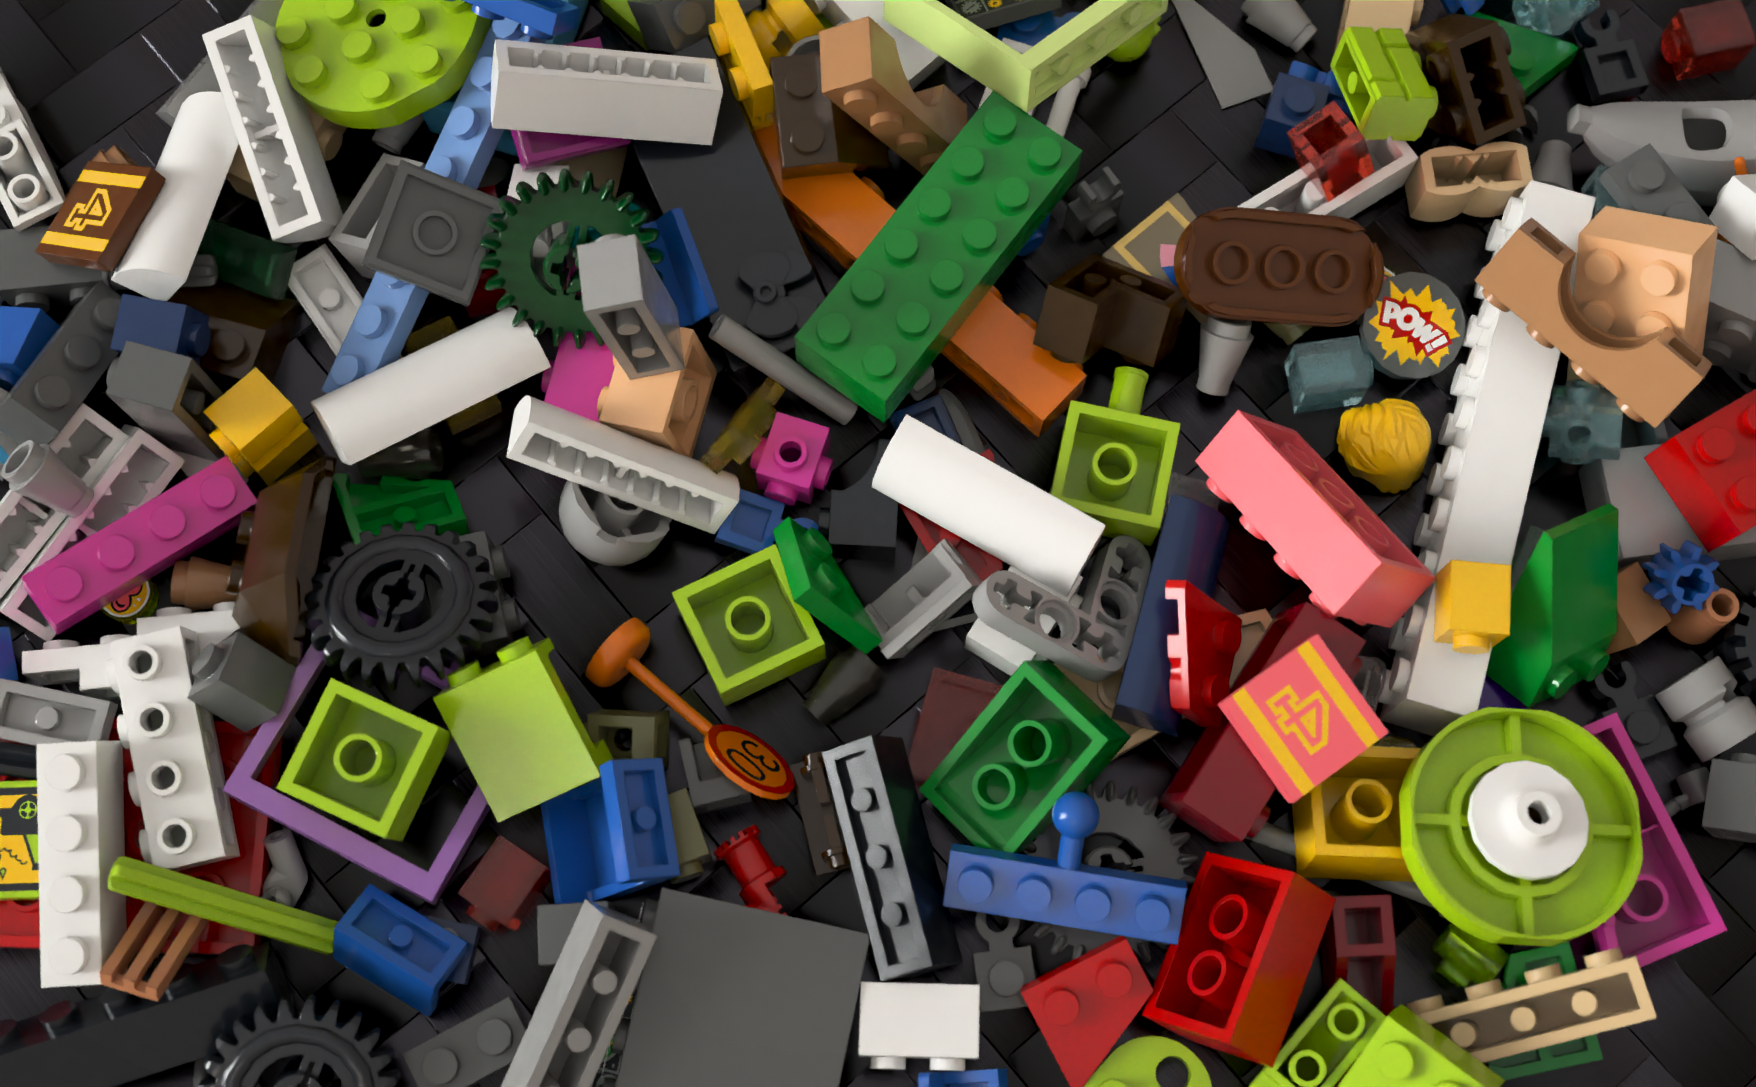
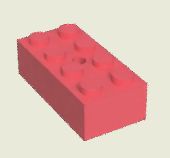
(1313, 522)

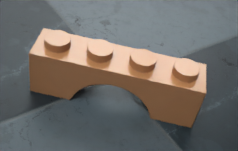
(869, 84)
(1643, 372)

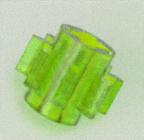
(1467, 957)

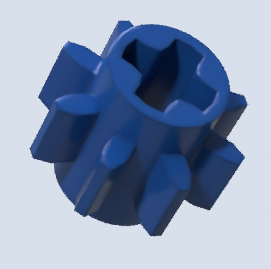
(1696, 573)

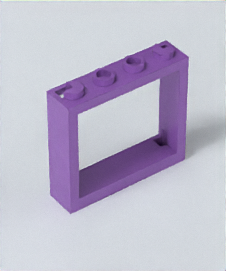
(246, 790)

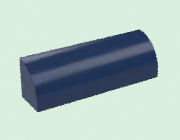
(1189, 550)

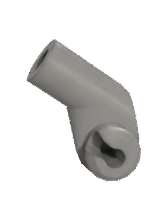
(288, 872)

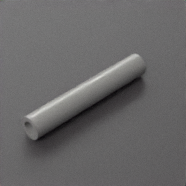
(782, 369)

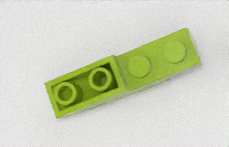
(1324, 1041)

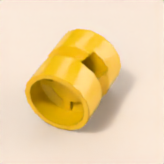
(791, 17)

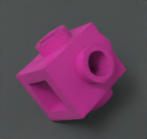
(793, 460)

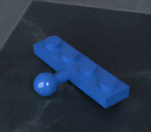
(1064, 889)

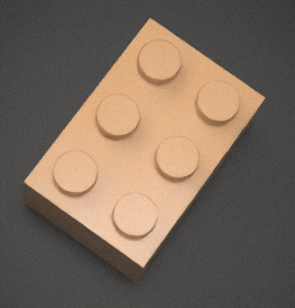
(1644, 275)

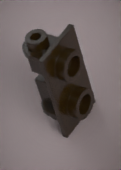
(820, 815)

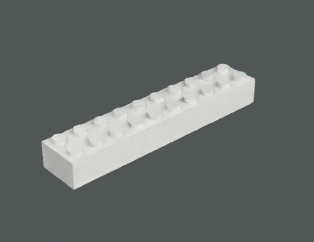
(1482, 474)

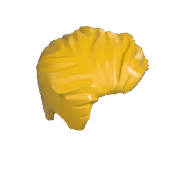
(1385, 443)

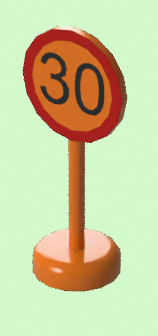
(732, 749)

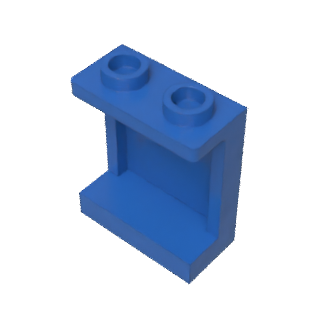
(611, 833)

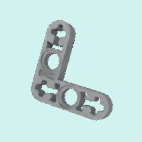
(1077, 626)

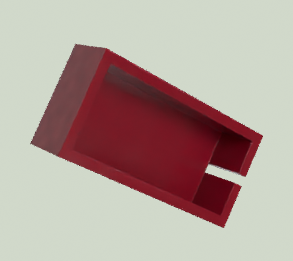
(1221, 781)

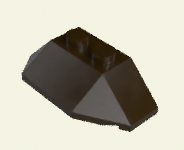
(281, 558)

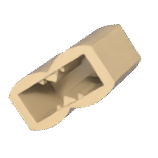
(1467, 181)

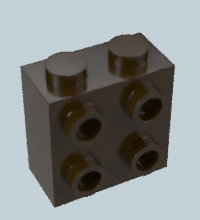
(1472, 77)

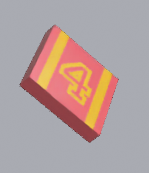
(1303, 718)

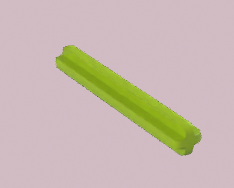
(221, 904)

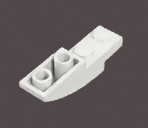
(27, 177)
(68, 662)

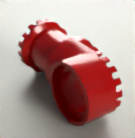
(752, 869)

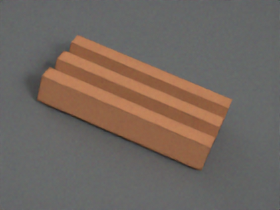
(132, 940)

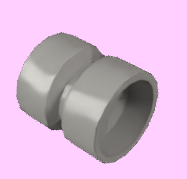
(1709, 709)

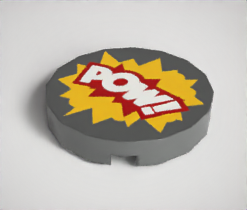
(1412, 327)

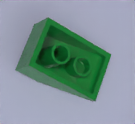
(1562, 610)
(1021, 757)

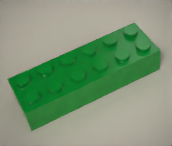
(937, 256)

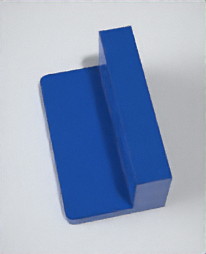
(683, 269)
(397, 948)

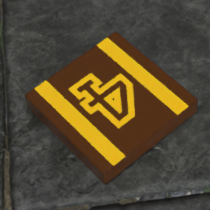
(101, 215)

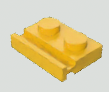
(744, 62)

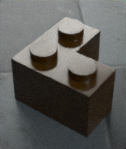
(1110, 308)

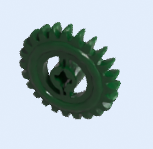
(526, 219)

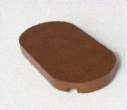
(1278, 267)

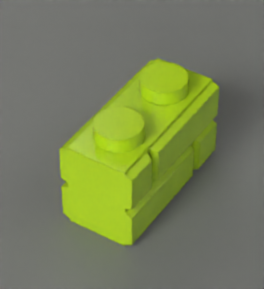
(1383, 83)

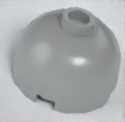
(608, 527)

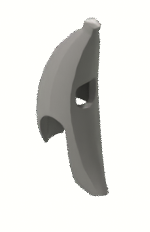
(1691, 138)

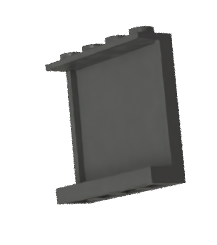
(739, 998)

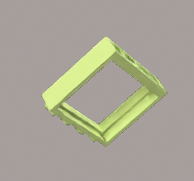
(1043, 68)

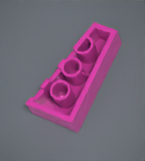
(1669, 900)

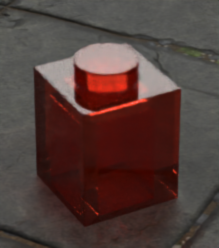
(1707, 38)
(1331, 151)
(504, 886)

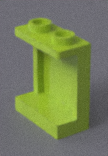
(519, 729)

